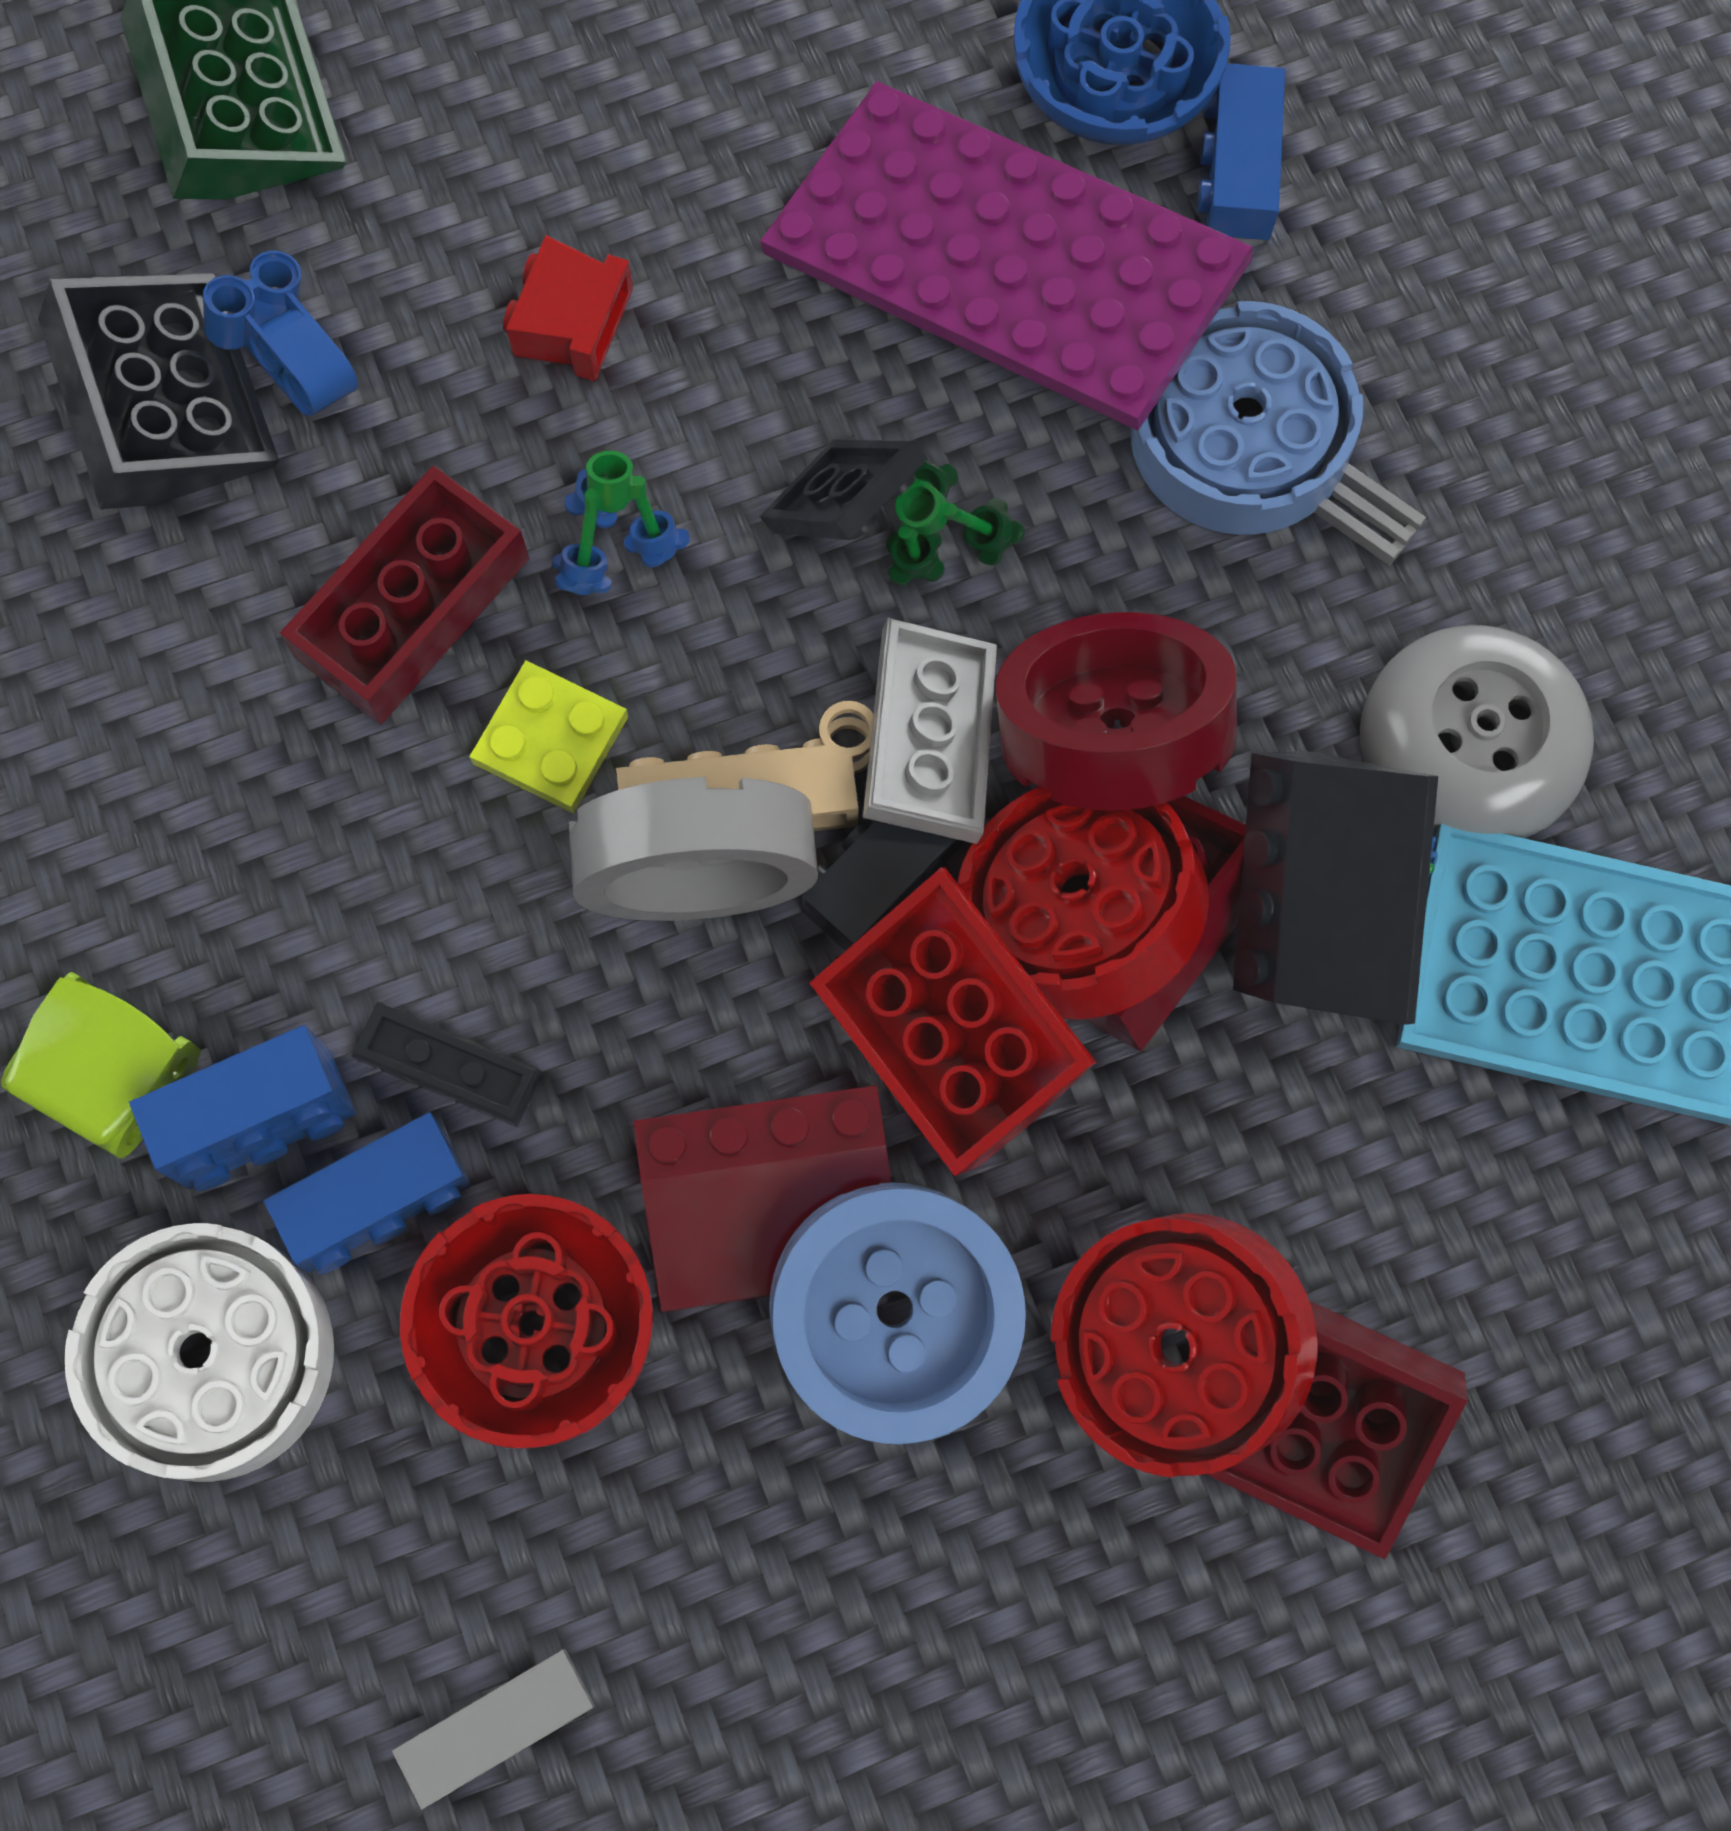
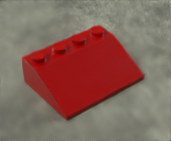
(952, 1023)

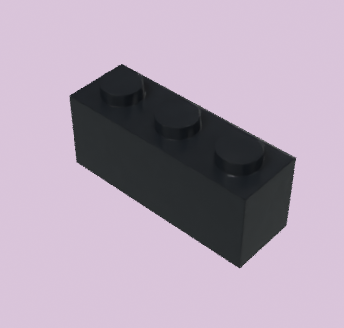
(873, 877)

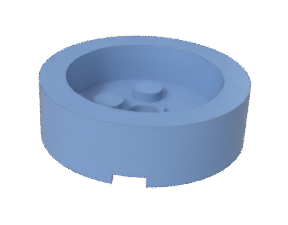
(1259, 468)
(909, 1376)

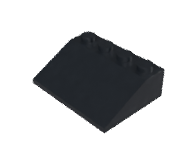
(148, 389)
(1334, 884)

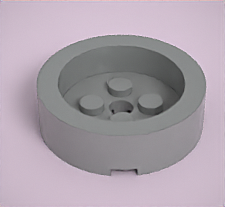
(692, 850)

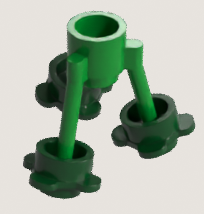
(926, 510)

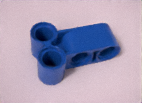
(278, 332)

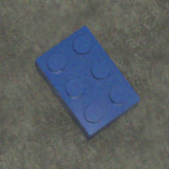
(243, 1110)

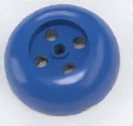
(1096, 95)

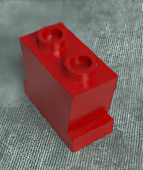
(568, 307)

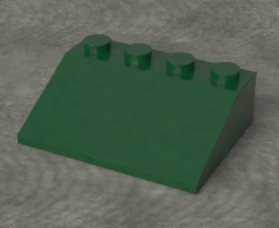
(231, 94)

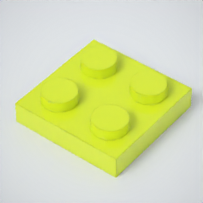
(549, 736)

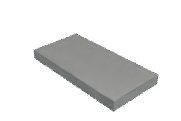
(931, 731)

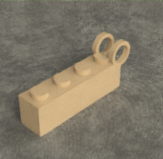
(817, 769)

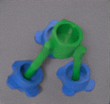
(600, 493)

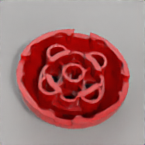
(454, 1311)

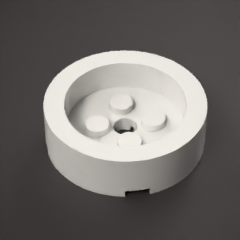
(263, 1367)

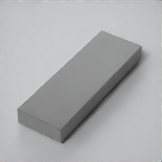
(493, 1729)

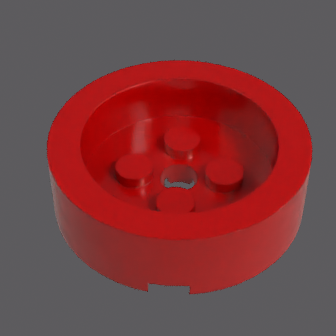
(1098, 945)
(1245, 1333)

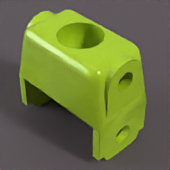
(91, 1058)

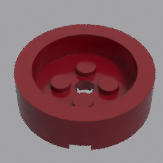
(1147, 670)

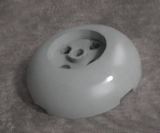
(1499, 668)

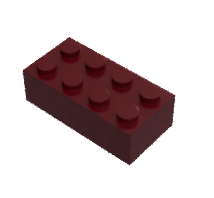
(406, 594)

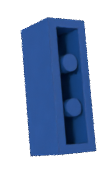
(1243, 152)
(368, 1195)

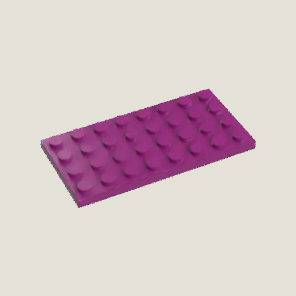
(1008, 253)

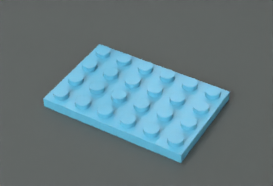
(1577, 972)

